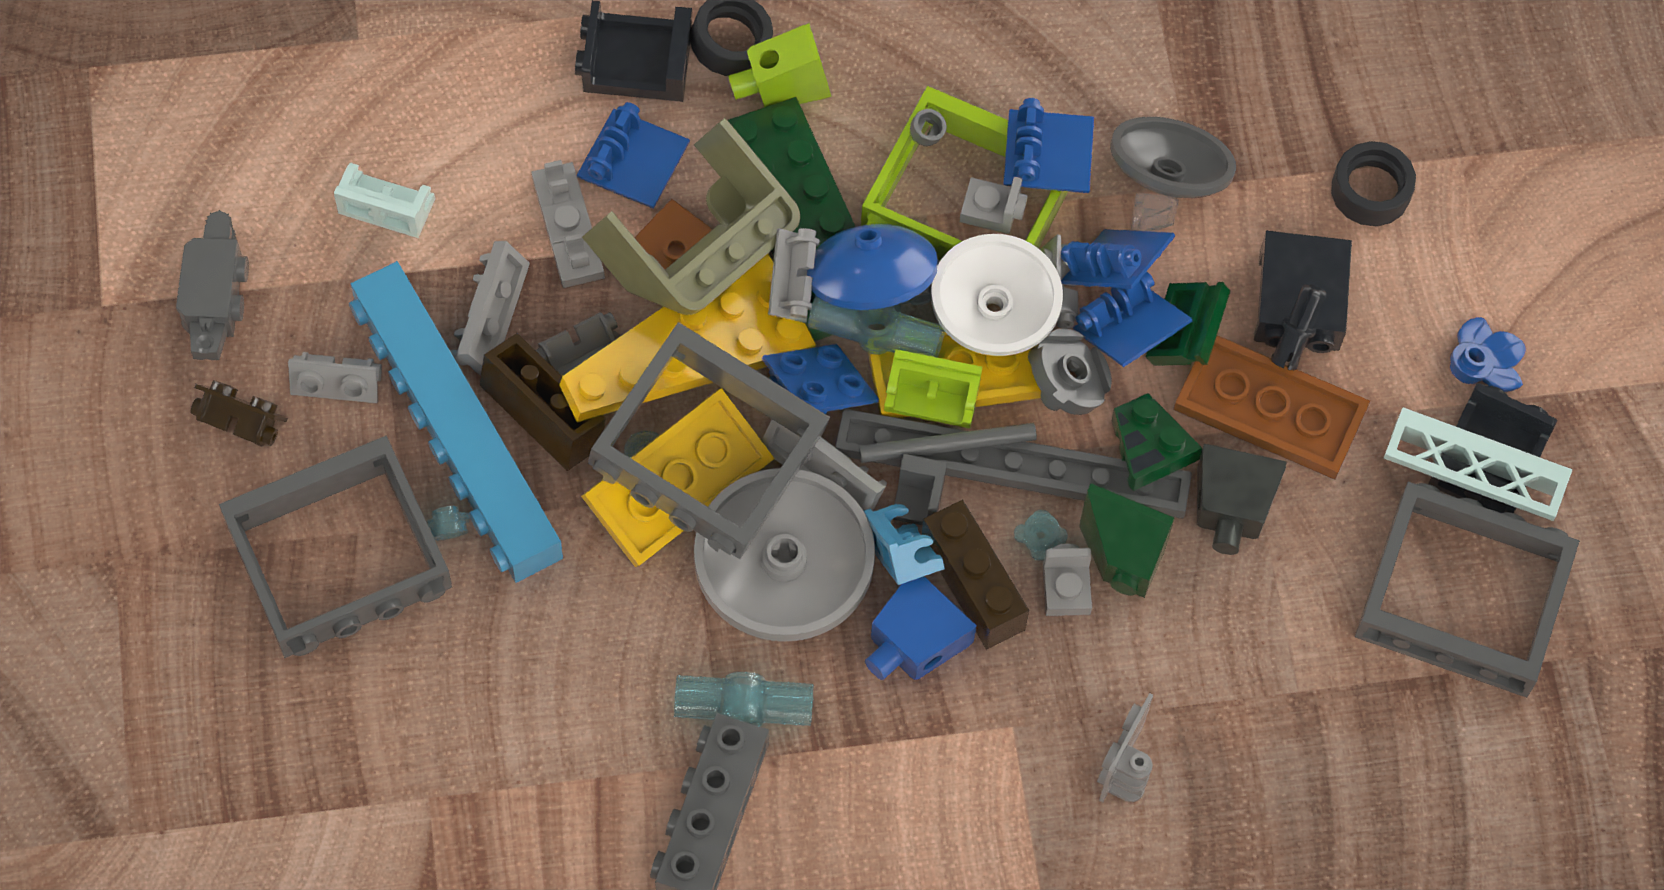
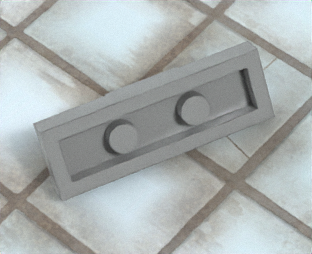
(566, 223)
(492, 304)
(827, 462)

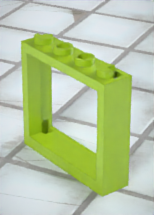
(963, 122)

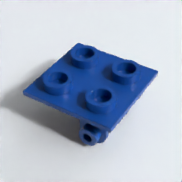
(1048, 149)
(633, 157)
(1113, 258)
(1129, 321)
(820, 377)

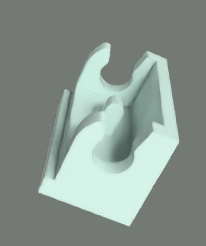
(383, 202)

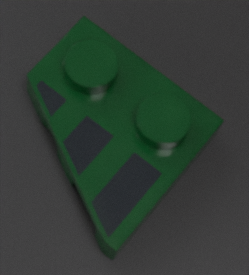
(1151, 441)

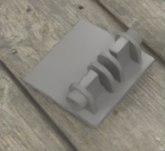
(1125, 767)

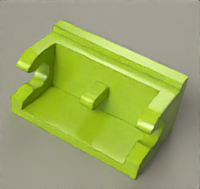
(933, 388)

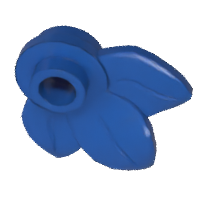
(1487, 356)

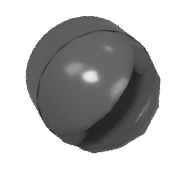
(936, 131)

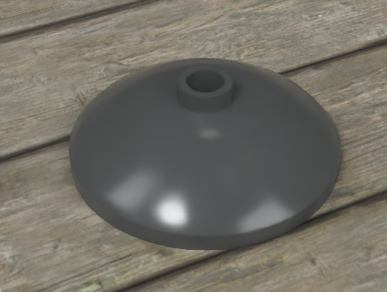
(1172, 157)

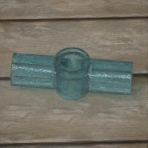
(900, 333)
(745, 698)

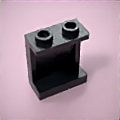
(635, 54)
(1287, 265)
(1504, 421)

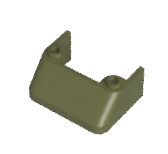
(749, 211)

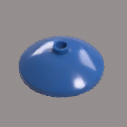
(873, 267)

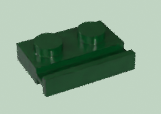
(1196, 340)

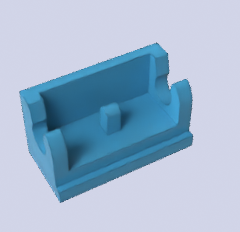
(902, 550)

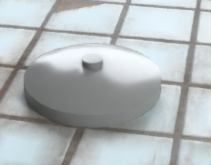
(802, 566)

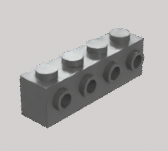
(713, 805)

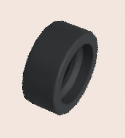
(713, 55)
(1373, 155)

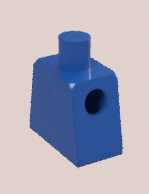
(918, 631)

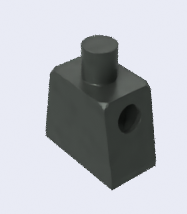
(1235, 494)

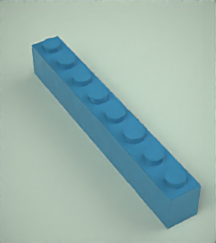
(457, 423)

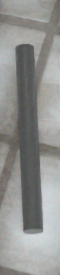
(948, 442)

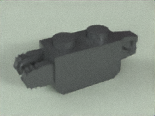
(210, 287)

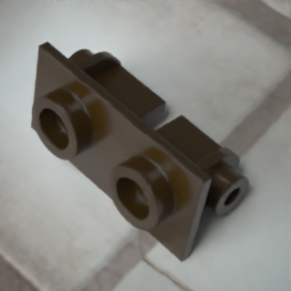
(254, 418)

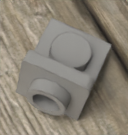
(993, 204)
(1067, 580)

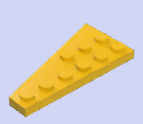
(732, 321)

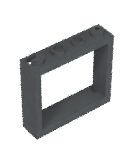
(744, 384)
(312, 486)
(1449, 650)

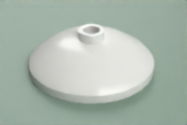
(1002, 273)

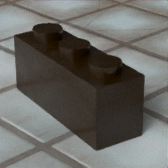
(532, 396)
(976, 575)

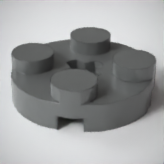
(1058, 388)

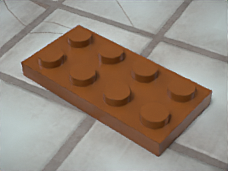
(1273, 407)

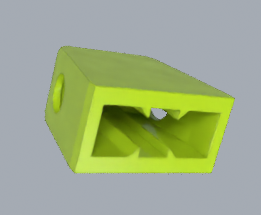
(783, 70)

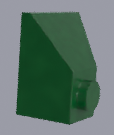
(1124, 539)

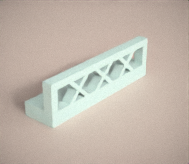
(1481, 455)

